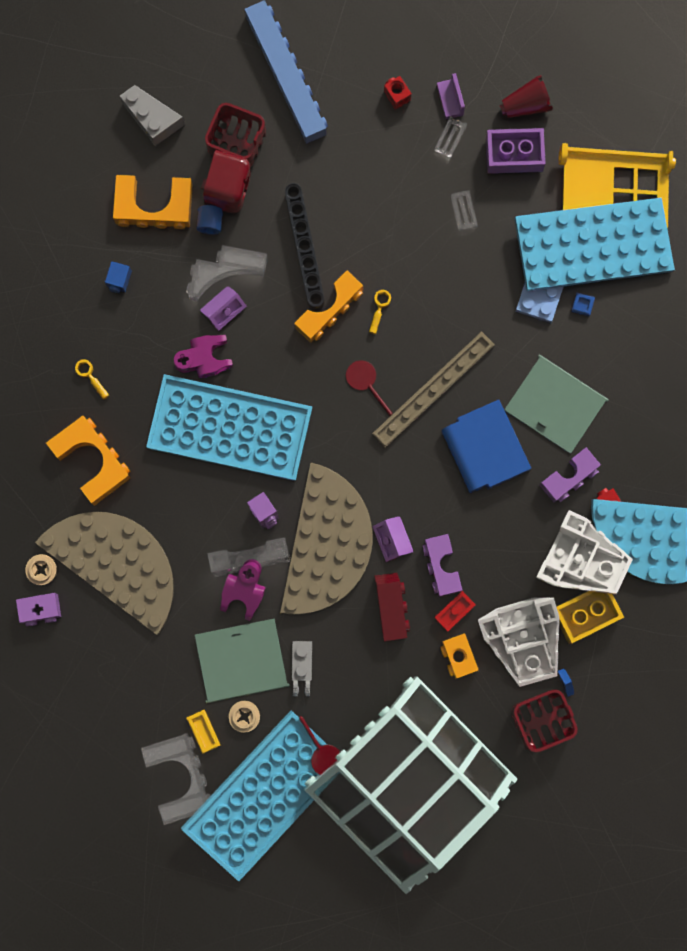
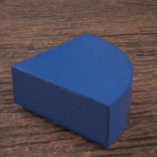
(566, 682)

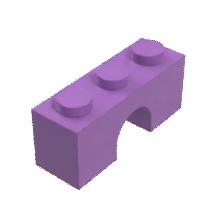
(584, 465)
(263, 511)
(445, 582)

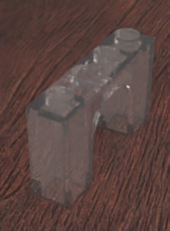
(231, 562)
(180, 750)

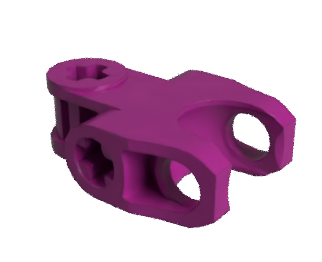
(201, 357)
(244, 588)

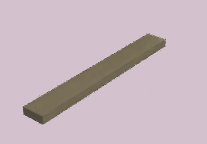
(433, 389)

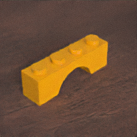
(313, 323)

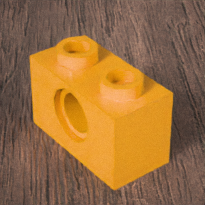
(459, 644)

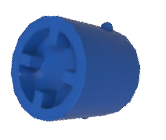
(209, 219)

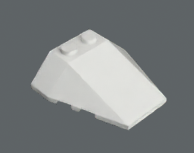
(584, 558)
(525, 638)

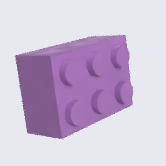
(515, 150)

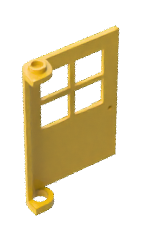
(590, 175)

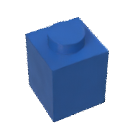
(118, 277)

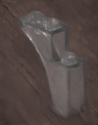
(231, 262)

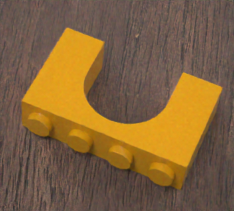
(175, 214)
(83, 434)

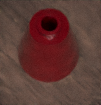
(527, 100)

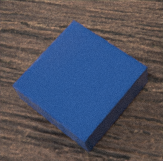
(583, 304)

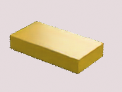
(203, 731)

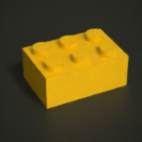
(587, 614)

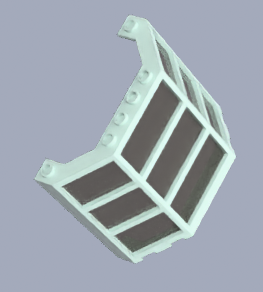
(412, 786)

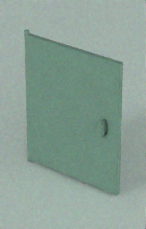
(556, 402)
(241, 660)

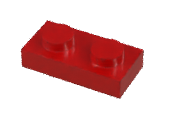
(455, 611)

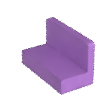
(451, 97)
(223, 307)
(392, 538)

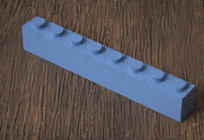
(286, 72)

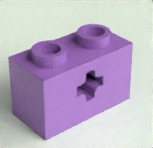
(27, 607)

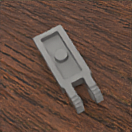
(301, 665)

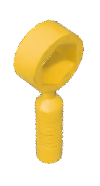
(377, 315)
(95, 383)

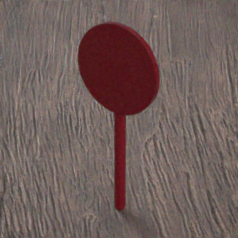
(362, 376)
(324, 755)

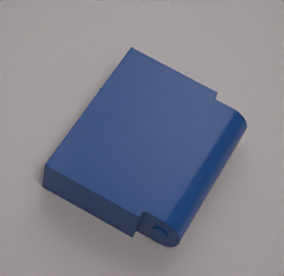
(486, 447)

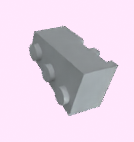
(151, 115)

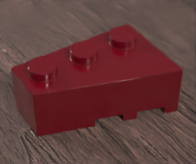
(392, 606)

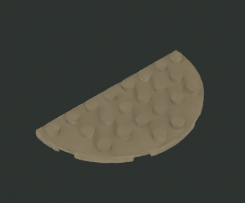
(329, 544)
(117, 561)

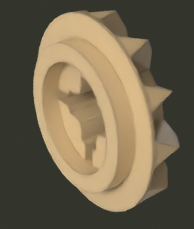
(42, 560)
(234, 715)

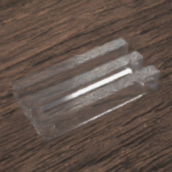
(457, 123)
(467, 225)

